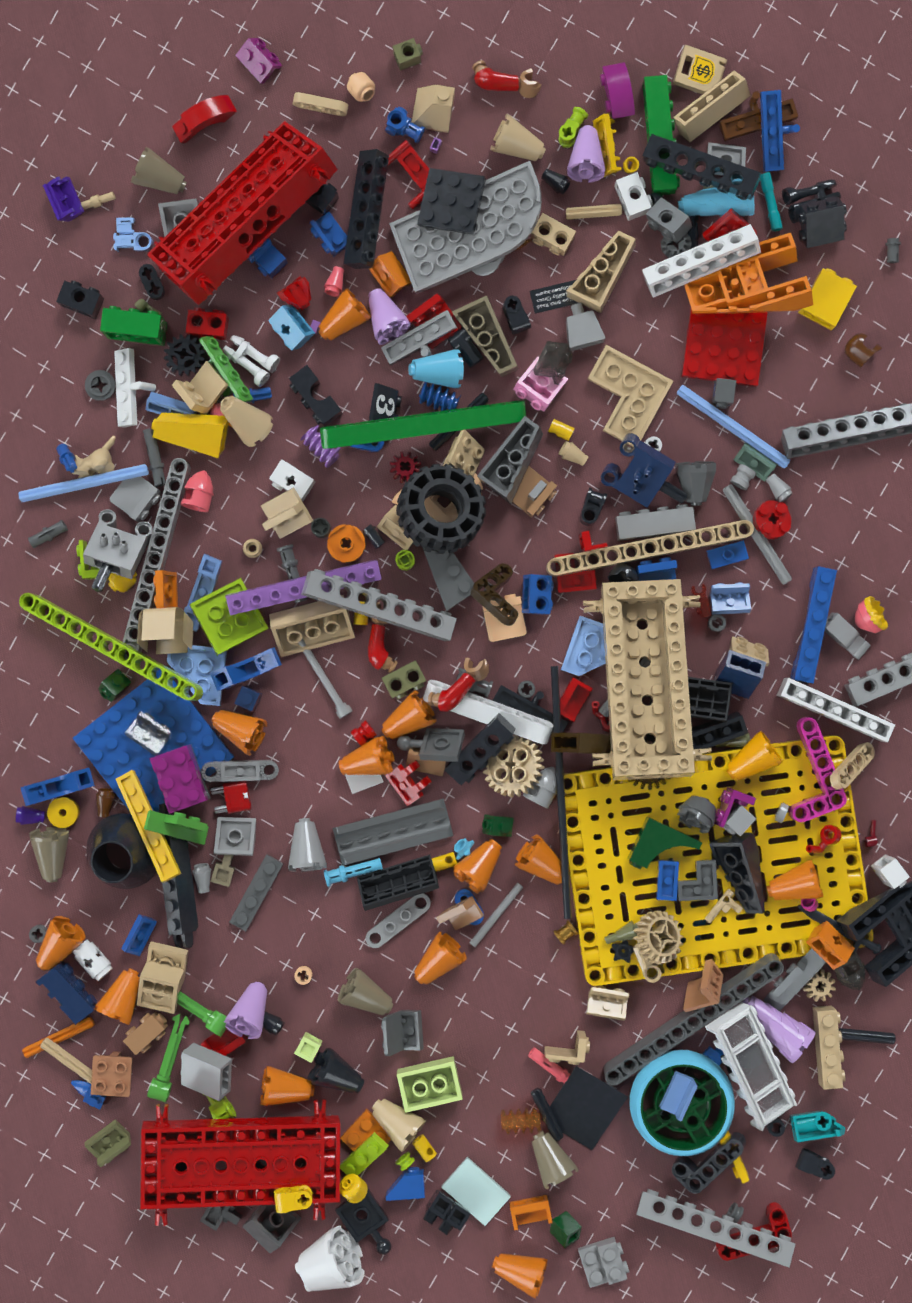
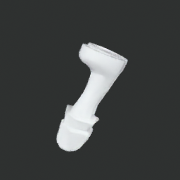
(269, 363)

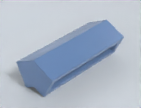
(159, 403)

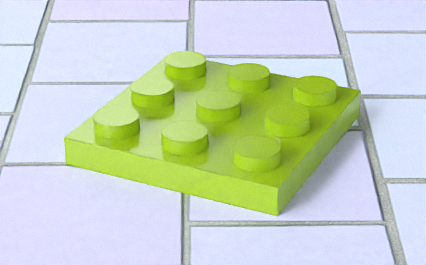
(220, 627)

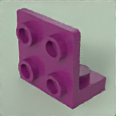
(727, 799)

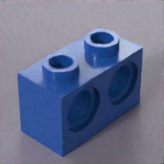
(532, 594)

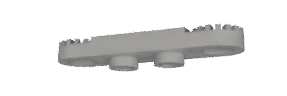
(239, 770)
(397, 920)

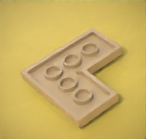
(639, 390)

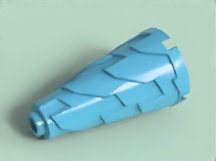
(713, 202)

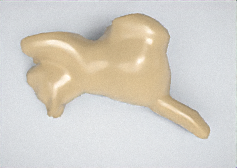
(98, 461)

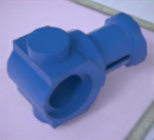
(405, 127)

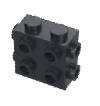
(822, 222)

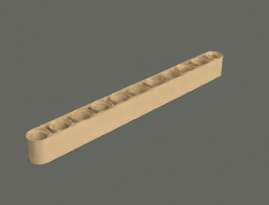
(658, 544)

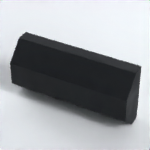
(708, 699)
(397, 882)

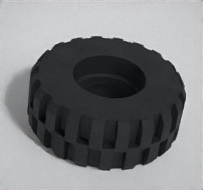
(459, 490)

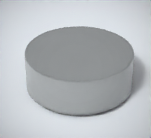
(781, 812)

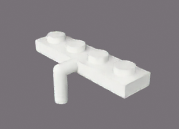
(127, 387)

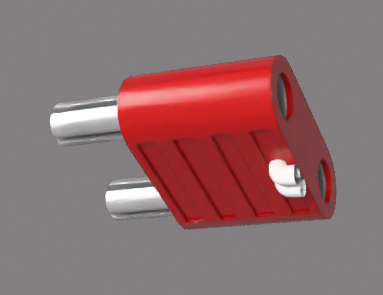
(236, 797)

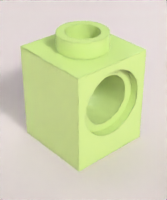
(308, 1047)

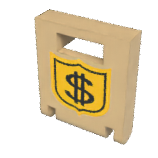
(704, 72)

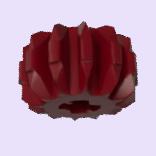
(404, 460)

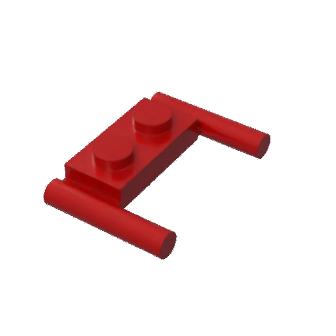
(414, 166)

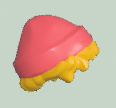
(870, 616)

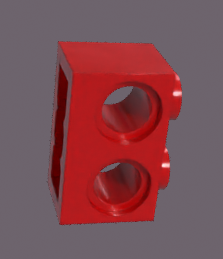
(206, 327)

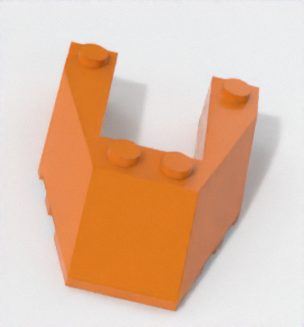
(744, 287)

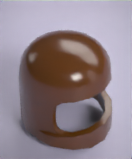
(858, 351)

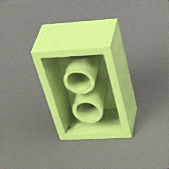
(429, 1084)

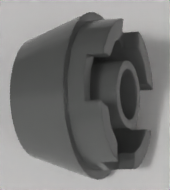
(698, 813)

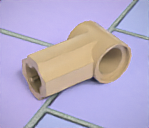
(645, 965)

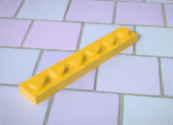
(154, 842)

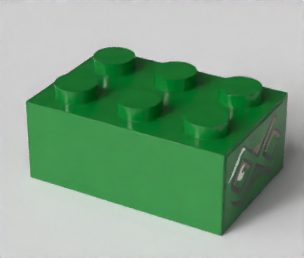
(133, 326)

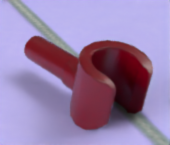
(872, 839)

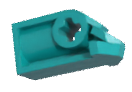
(806, 1126)

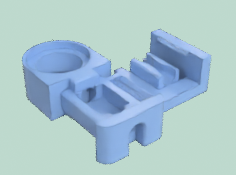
(127, 237)

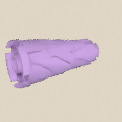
(782, 1030)

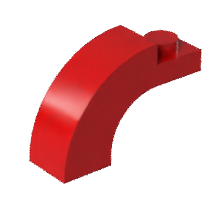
(203, 114)

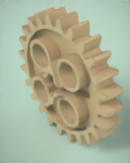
(530, 767)

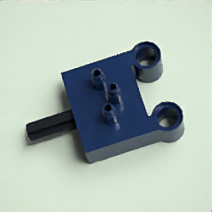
(644, 473)

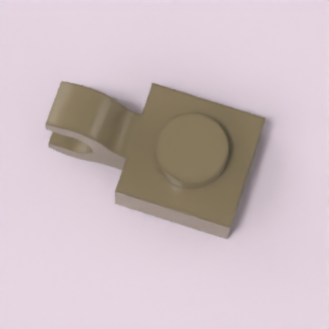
(223, 871)

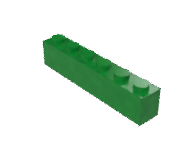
(659, 122)

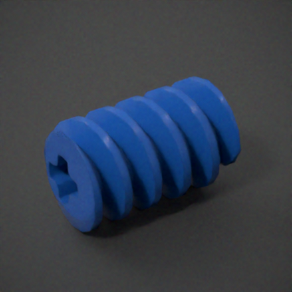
(438, 398)

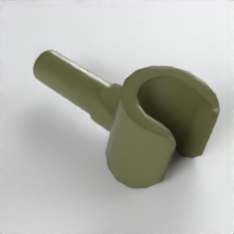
(141, 304)

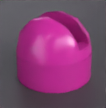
(809, 904)

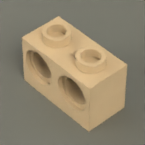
(555, 230)

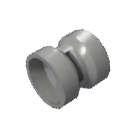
(742, 477)

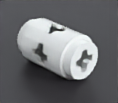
(99, 965)

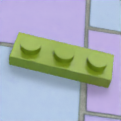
(364, 1155)

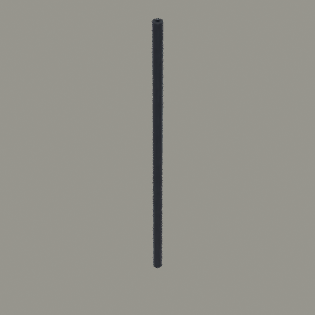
(561, 796)

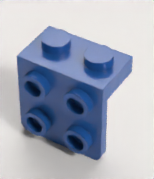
(657, 571)

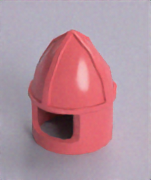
(198, 492)

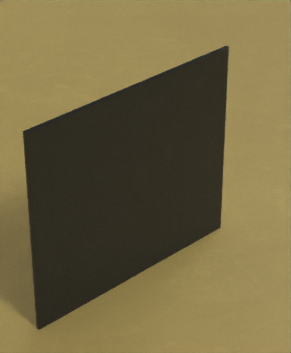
(586, 1107)

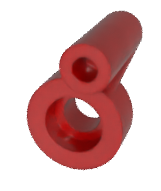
(604, 720)
(826, 837)

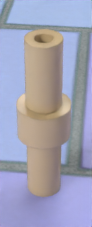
(96, 201)

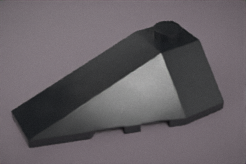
(742, 868)

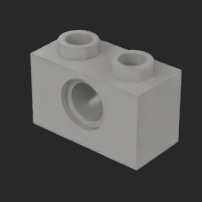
(738, 820)

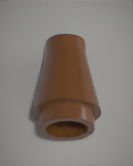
(104, 801)

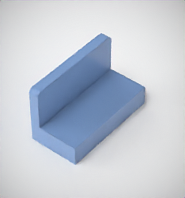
(679, 1095)

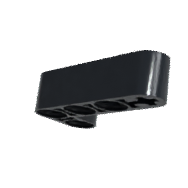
(712, 1160)

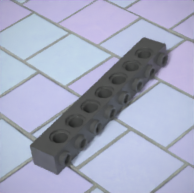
(851, 433)

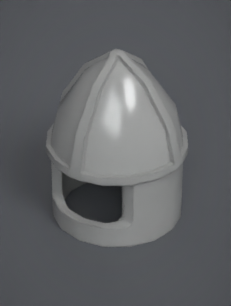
(546, 789)

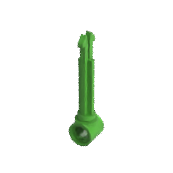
(213, 1020)
(160, 1086)

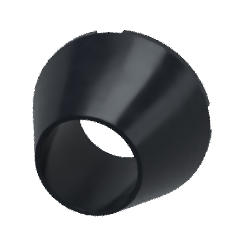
(123, 831)

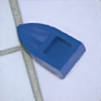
(85, 1090)

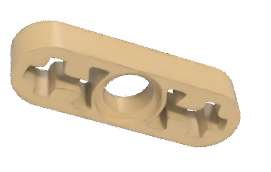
(320, 104)

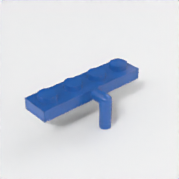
(773, 130)

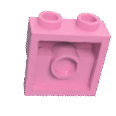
(538, 389)

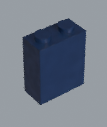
(742, 672)

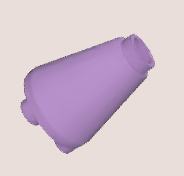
(386, 317)

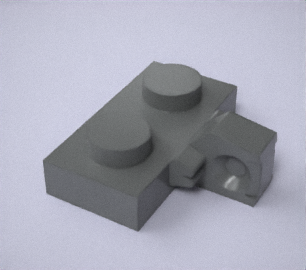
(215, 1215)

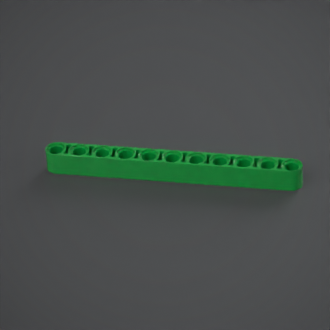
(422, 424)

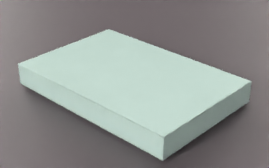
(476, 1191)

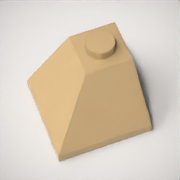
(434, 107)

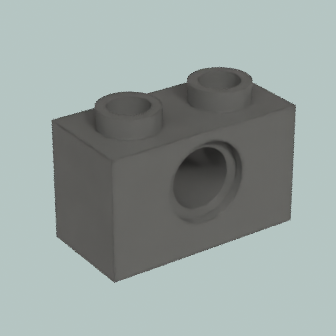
(663, 212)

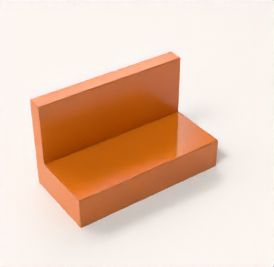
(390, 274)

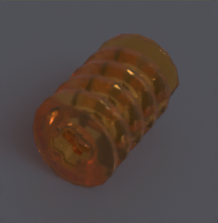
(520, 1120)

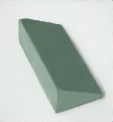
(755, 460)

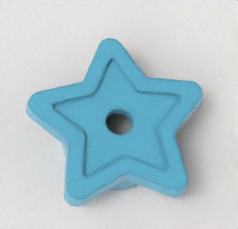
(463, 847)

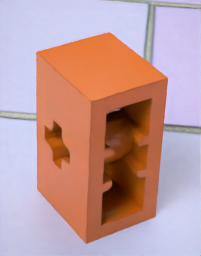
(830, 945)

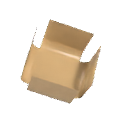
(168, 626)

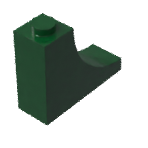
(654, 839)

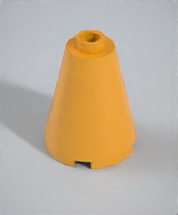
(754, 758)

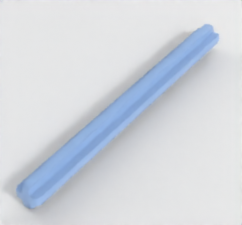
(733, 426)
(83, 483)

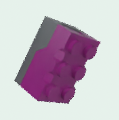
(180, 778)

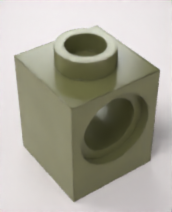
(407, 61)

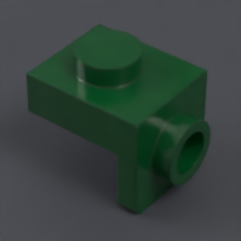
(113, 685)
(497, 825)

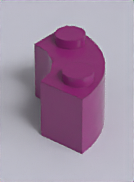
(618, 90)

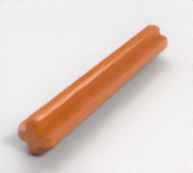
(60, 1036)

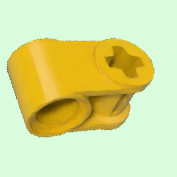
(290, 1198)

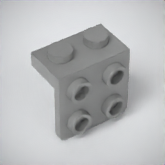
(136, 497)

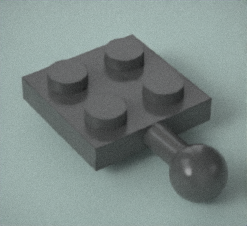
(436, 745)

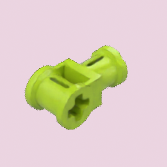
(572, 127)
(221, 1109)

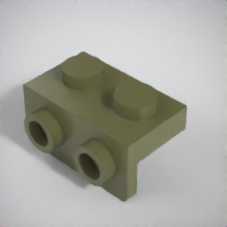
(109, 1142)

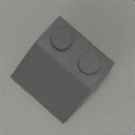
(270, 1227)

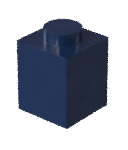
(248, 698)

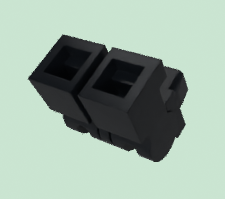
(450, 1211)

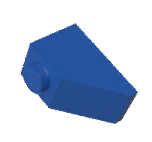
(408, 1185)

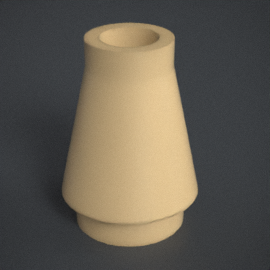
(572, 453)

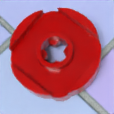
(781, 514)

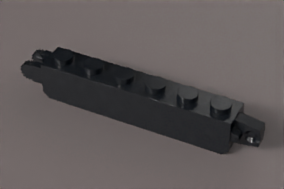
(179, 893)

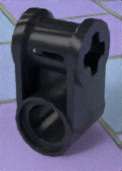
(517, 318)
(593, 503)
(812, 1163)

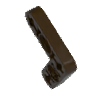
(489, 593)

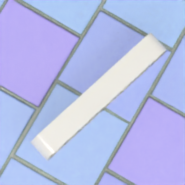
(485, 710)

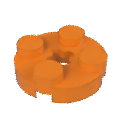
(346, 554)

